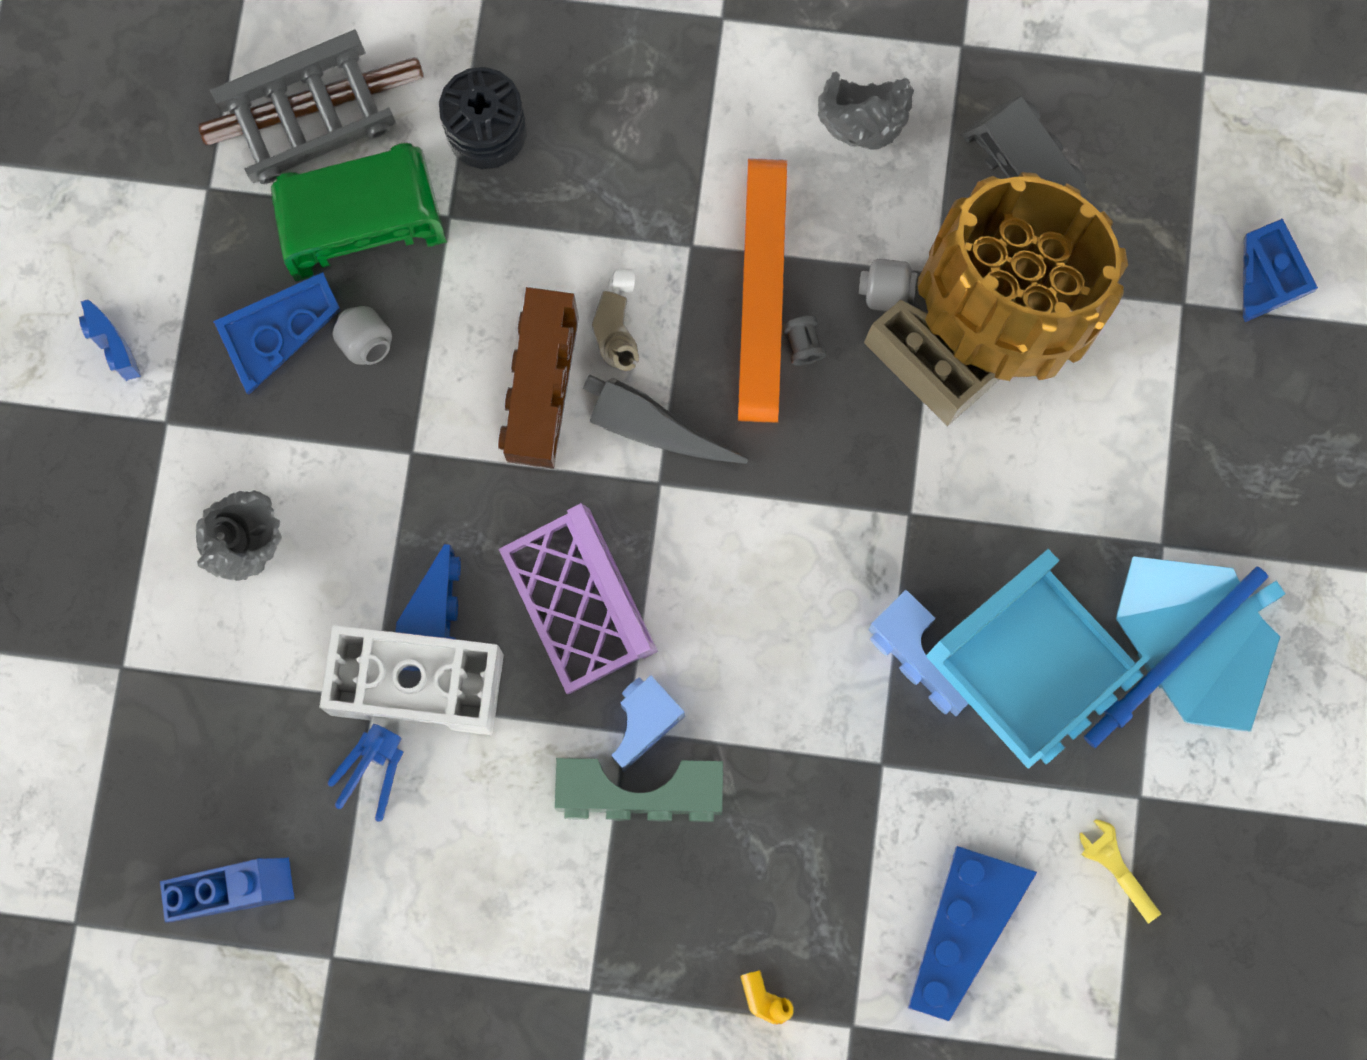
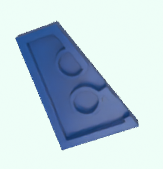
(274, 328)

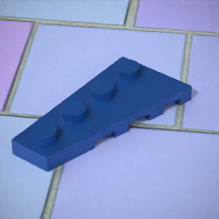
(968, 921)

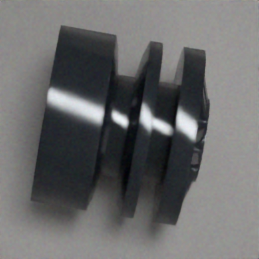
(485, 138)

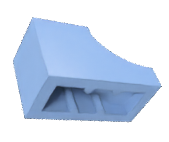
(649, 717)

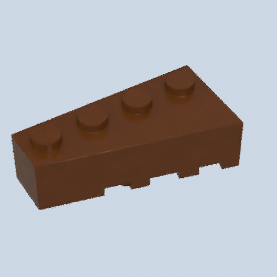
(540, 378)

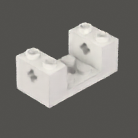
(455, 685)

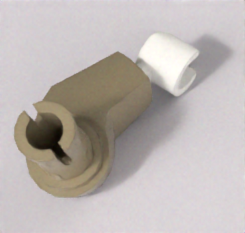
(608, 326)

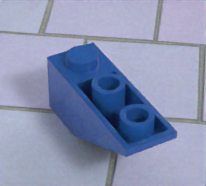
(432, 603)
(227, 889)

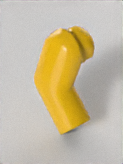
(764, 1004)

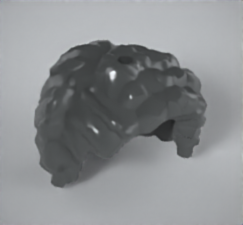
(865, 114)
(245, 533)

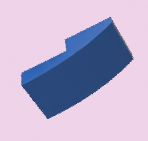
(107, 337)

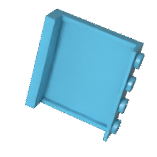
(1035, 663)

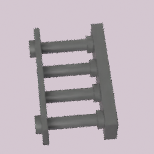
(273, 83)

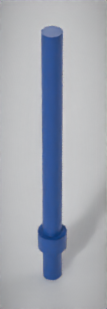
(1121, 711)

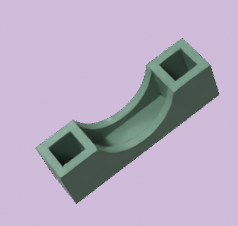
(692, 790)

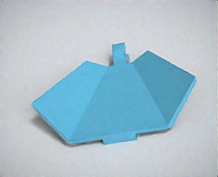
(1229, 670)

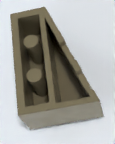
(926, 362)

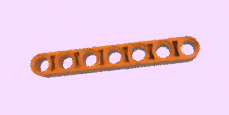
(762, 291)

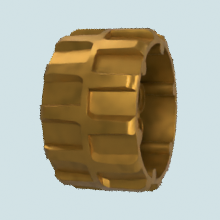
(1014, 269)

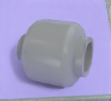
(887, 284)
(362, 335)

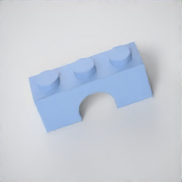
(900, 633)

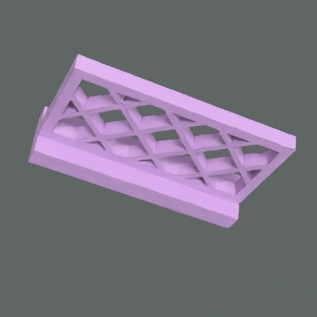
(609, 583)

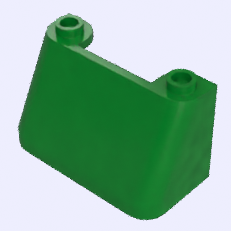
(355, 208)

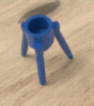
(375, 747)

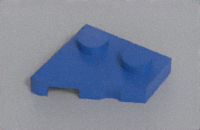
(1272, 270)

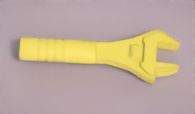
(1107, 854)

